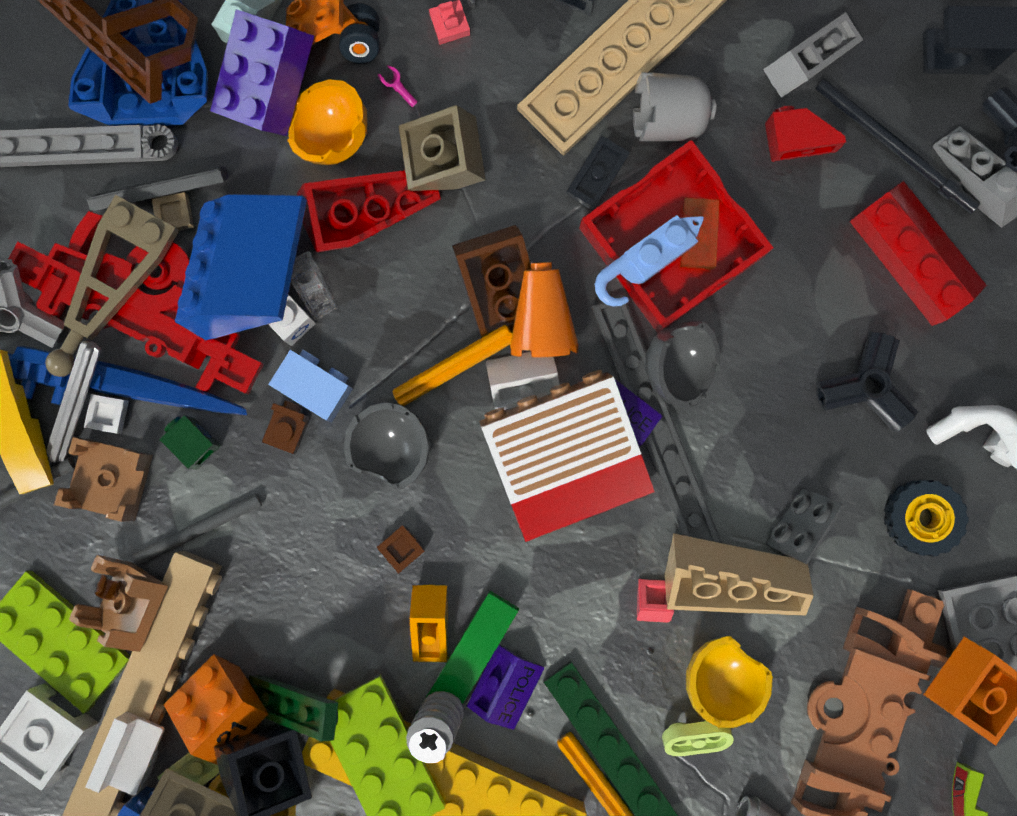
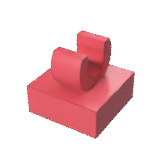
(449, 21)

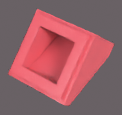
(652, 601)

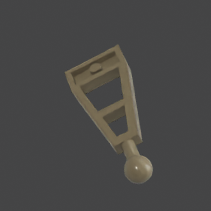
(135, 227)

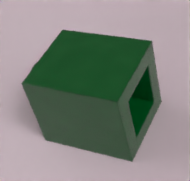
(189, 442)

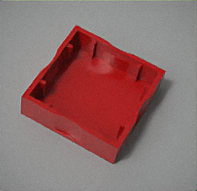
(653, 202)

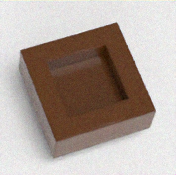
(401, 549)

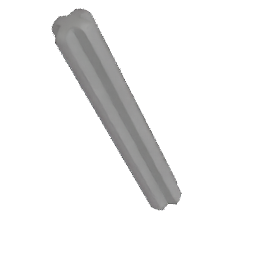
(73, 401)

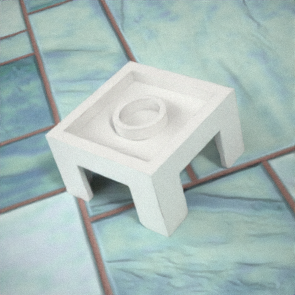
(41, 737)

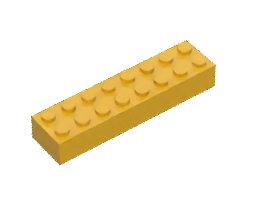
(467, 783)

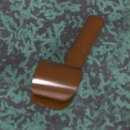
(107, 588)

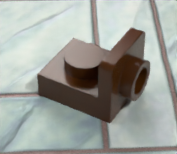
(286, 427)

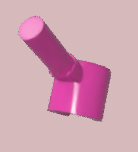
(398, 86)

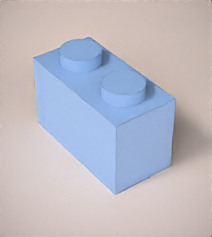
(310, 385)

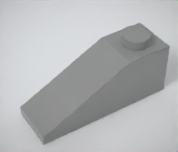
(813, 55)

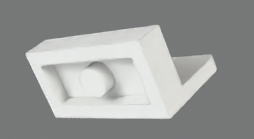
(520, 377)
(126, 754)

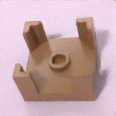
(105, 480)
(131, 613)

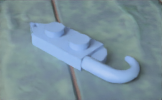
(649, 256)

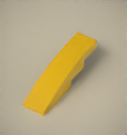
(20, 435)

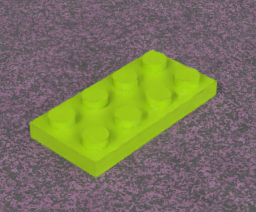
(65, 655)
(376, 755)

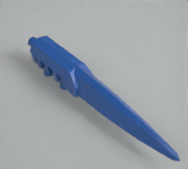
(111, 379)

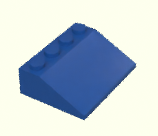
(240, 264)

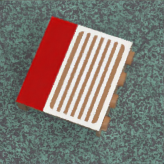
(566, 454)

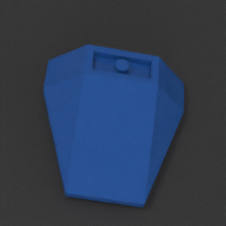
(109, 99)

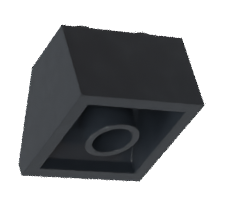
(263, 771)

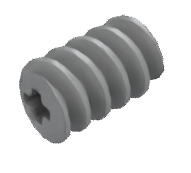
(435, 727)

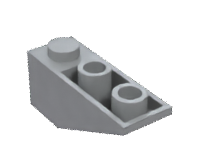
(981, 174)

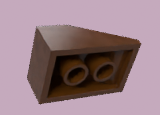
(493, 276)

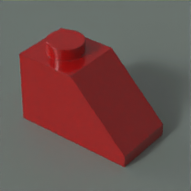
(800, 134)

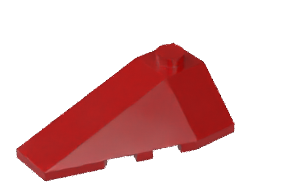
(358, 207)

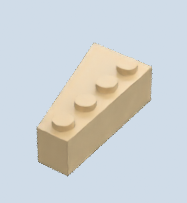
(734, 579)

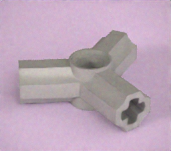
(19, 312)

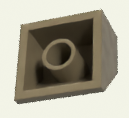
(442, 151)

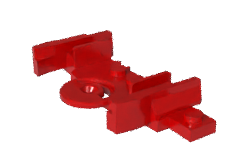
(143, 314)

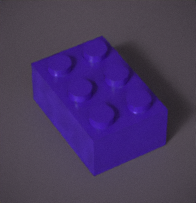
(261, 73)

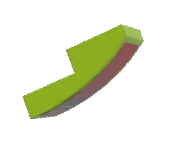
(966, 790)

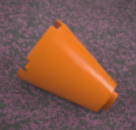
(543, 315)

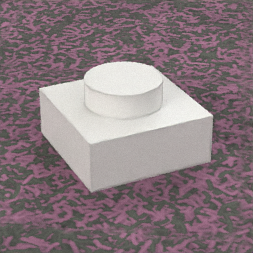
(106, 414)

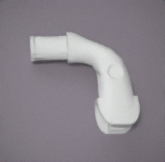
(968, 417)

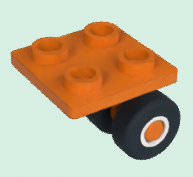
(355, 24)

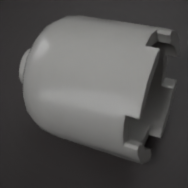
(672, 107)

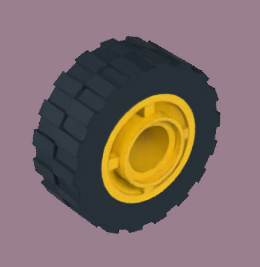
(947, 521)

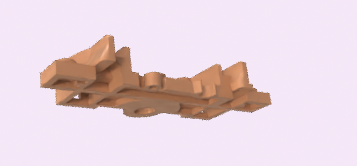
(874, 710)

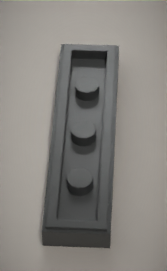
(160, 187)

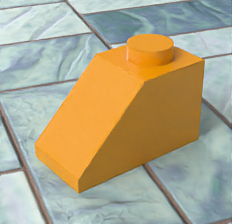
(429, 623)

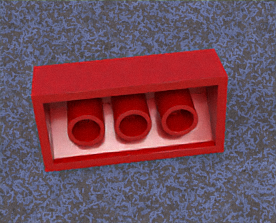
(918, 254)

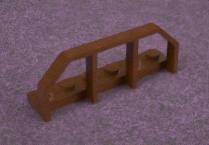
(105, 40)

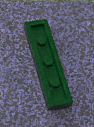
(297, 708)

